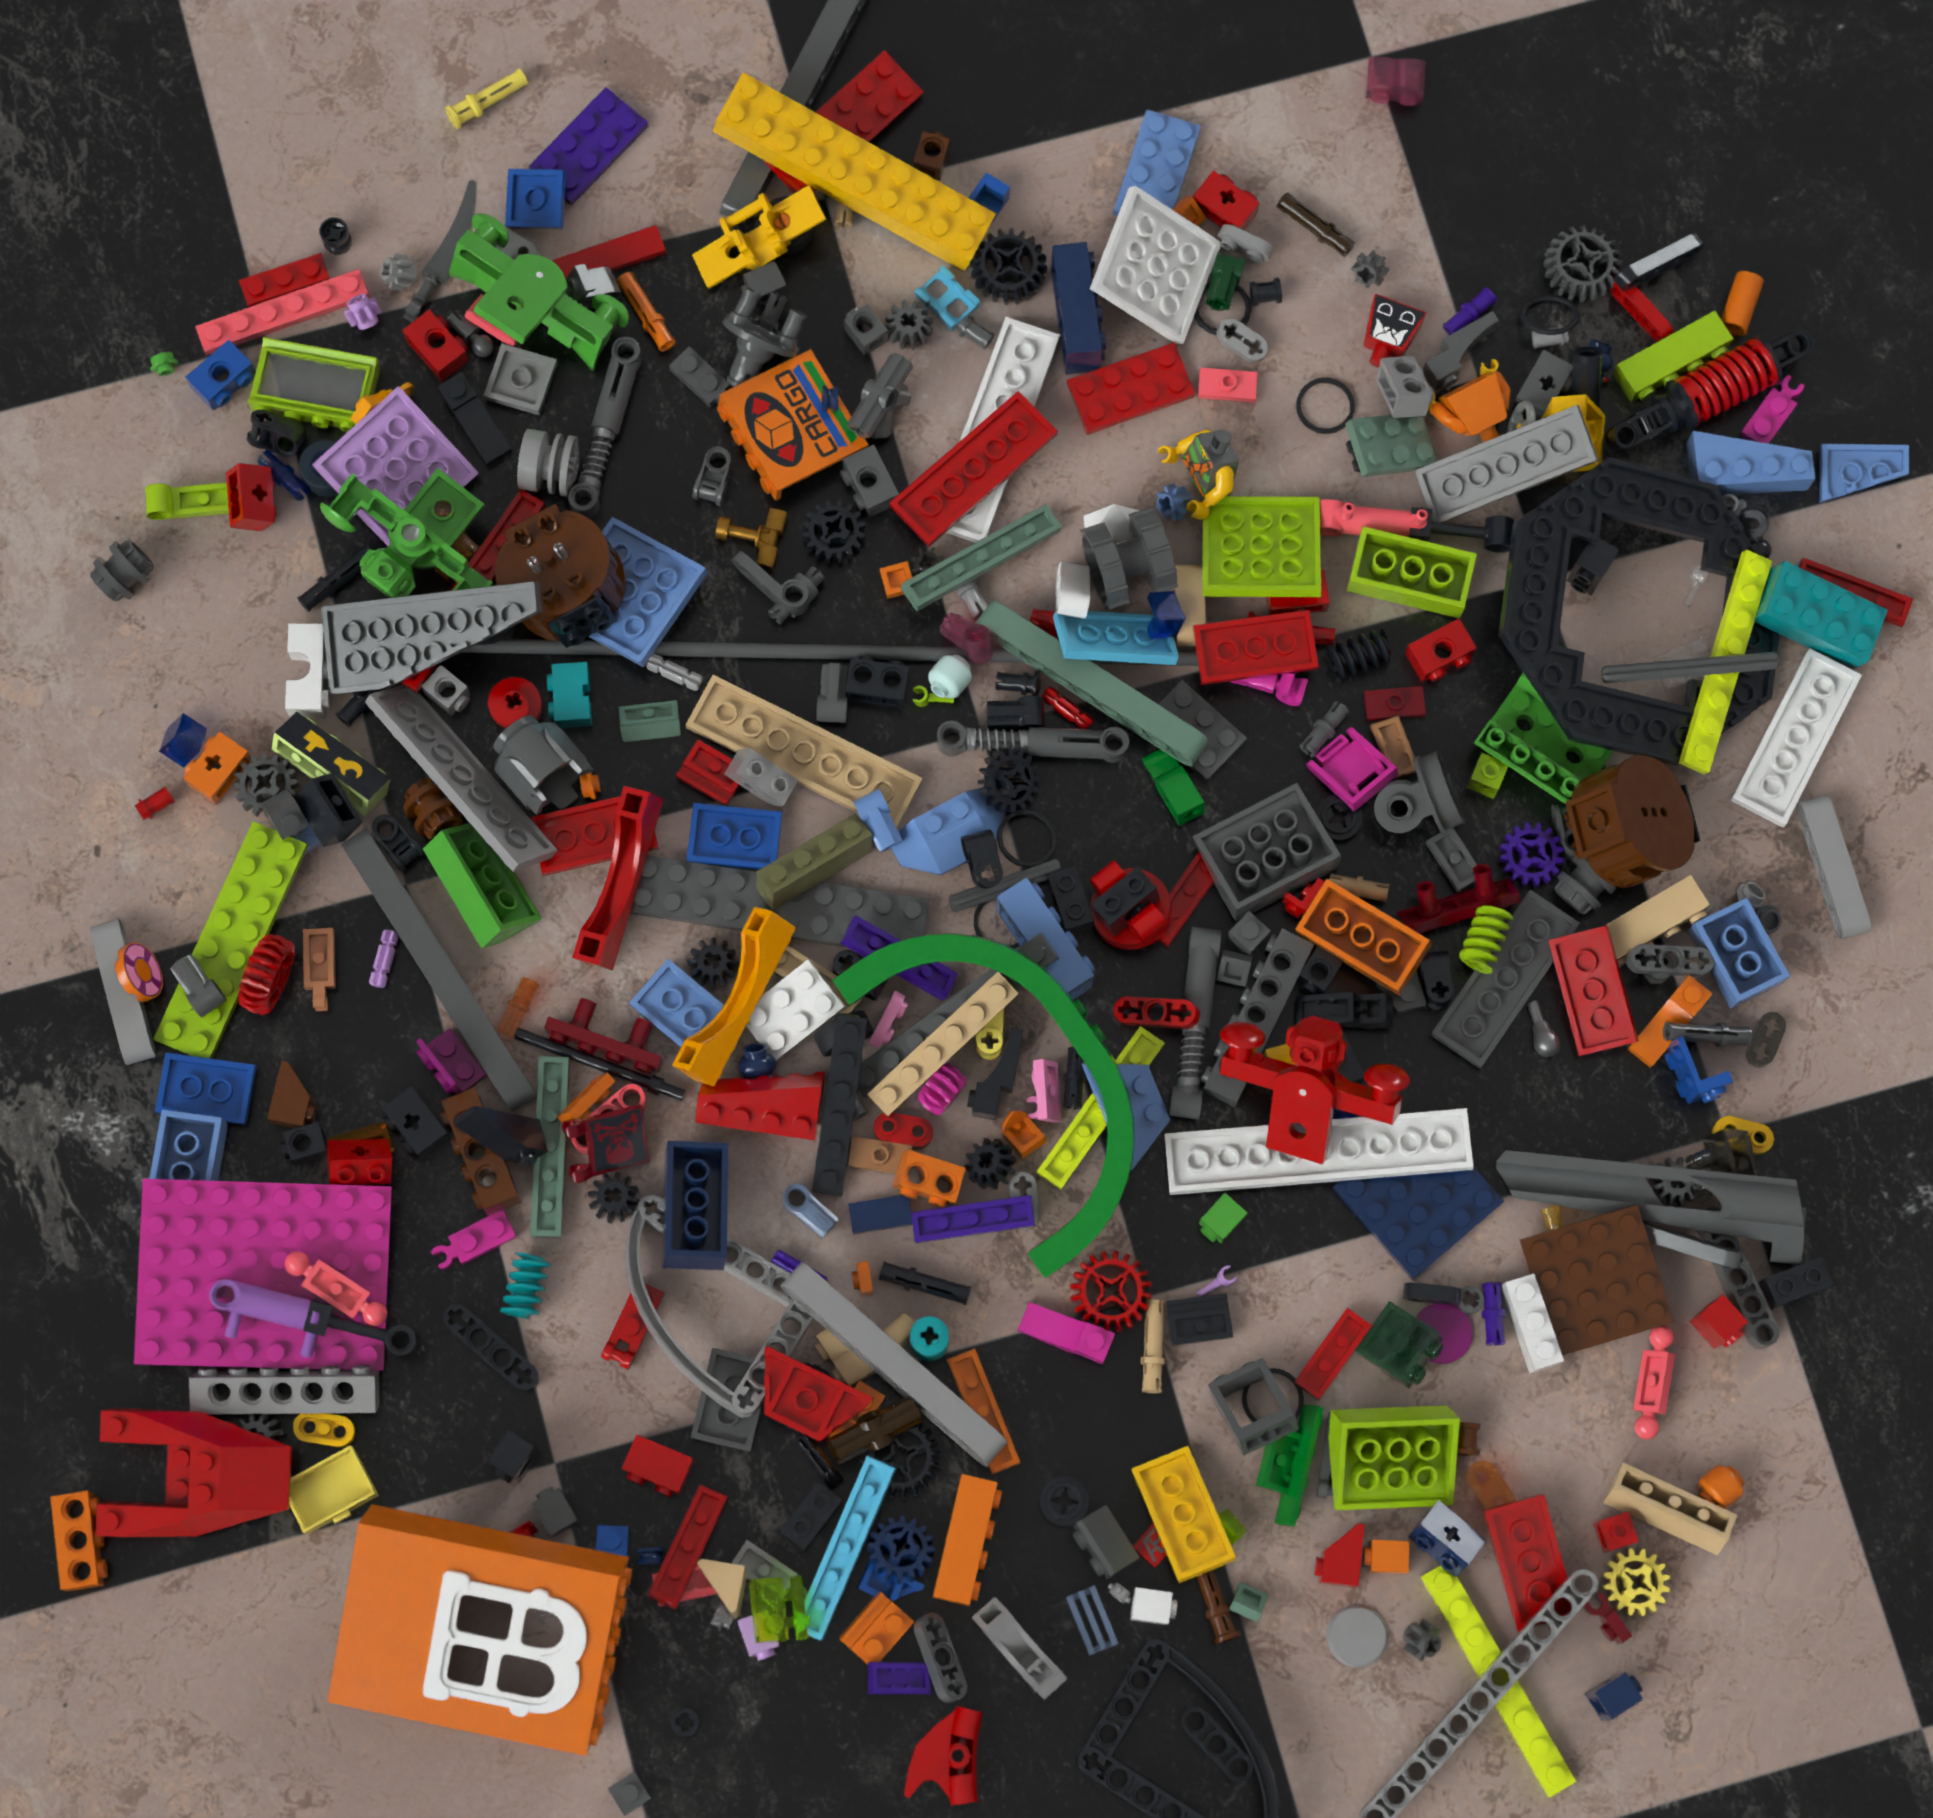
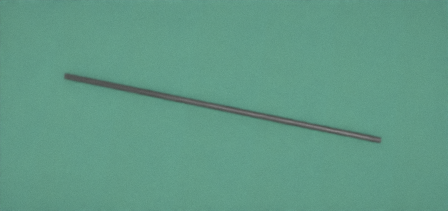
(768, 650)

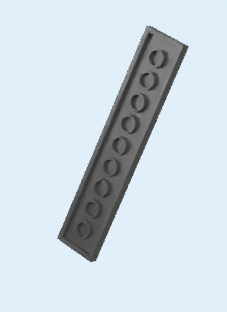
(727, 896)

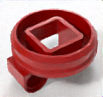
(1144, 926)

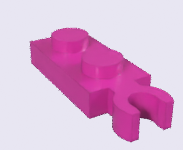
(1772, 413)
(476, 1240)

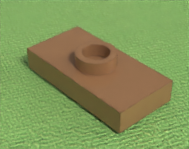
(1394, 745)
(876, 1155)

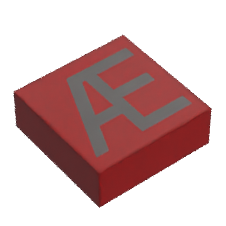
(1150, 1546)

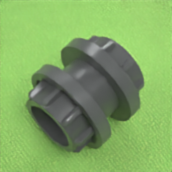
(122, 570)
(1582, 887)

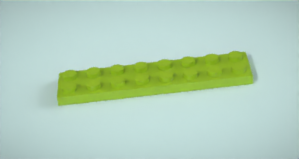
(235, 925)

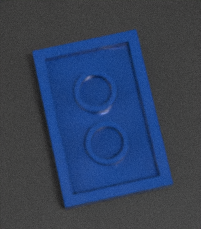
(733, 836)
(206, 1087)

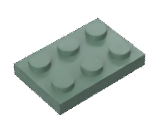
(1390, 444)

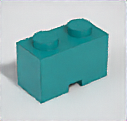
(569, 704)

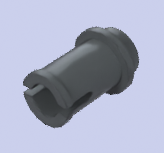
(975, 332)

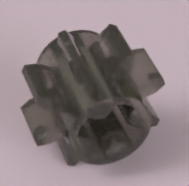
(924, 556)

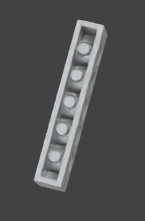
(207, 1399)

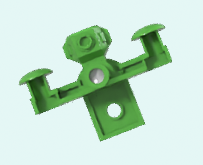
(415, 534)

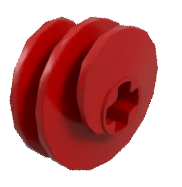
(510, 691)

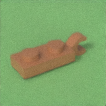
(319, 964)

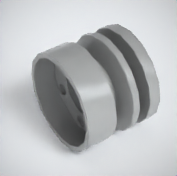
(547, 462)

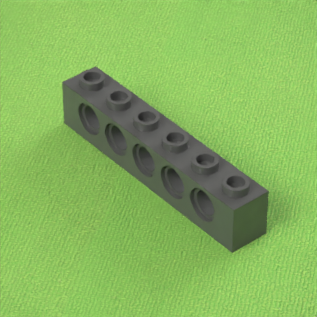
(1296, 952)

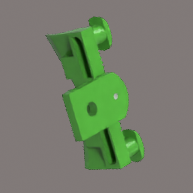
(537, 291)

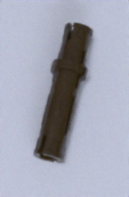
(1319, 227)

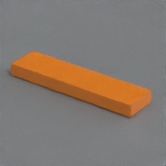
(978, 1395)

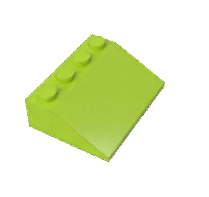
(1393, 1456)

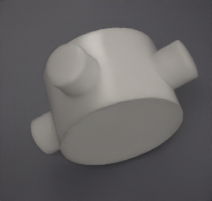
(1119, 1593)

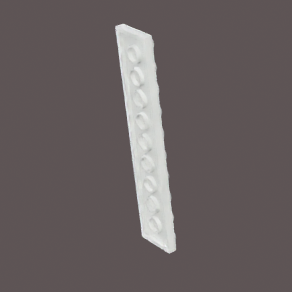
(1356, 1151)

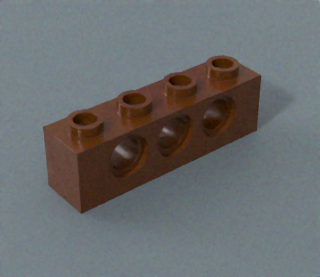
(502, 1192)

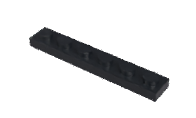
(839, 1104)

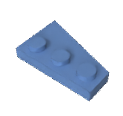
(1859, 466)

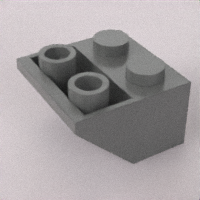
(1105, 1542)

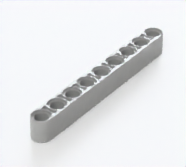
(893, 1364)

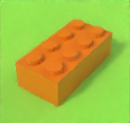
(1363, 937)

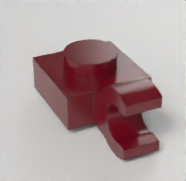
(1612, 1625)

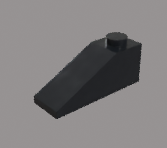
(506, 1134)

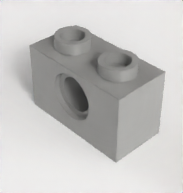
(761, 777)

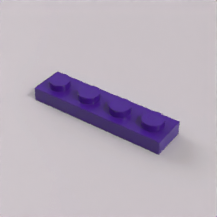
(931, 977)
(973, 1219)

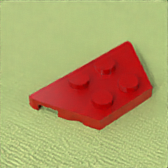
(807, 1397)

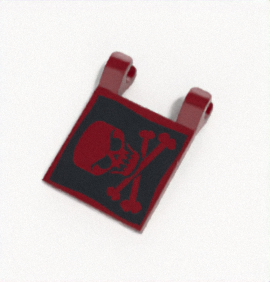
(612, 1141)

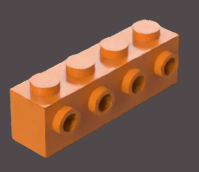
(966, 1539)

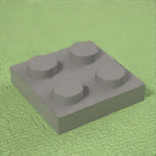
(520, 379)

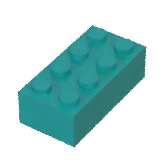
(1820, 615)

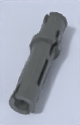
(1719, 1034)

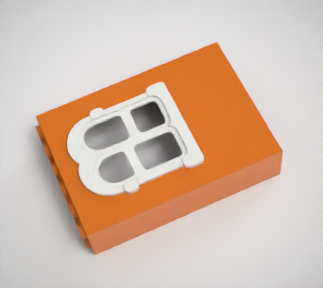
(405, 1613)

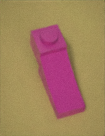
(1066, 1332)

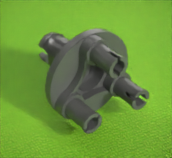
(760, 337)

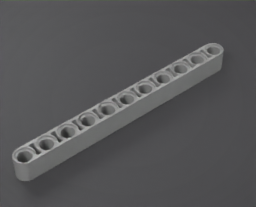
(1484, 1684)

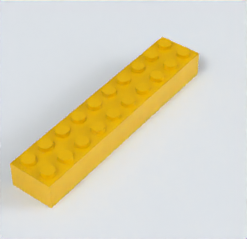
(853, 171)

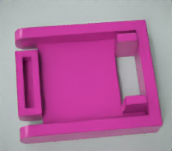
(1350, 766)

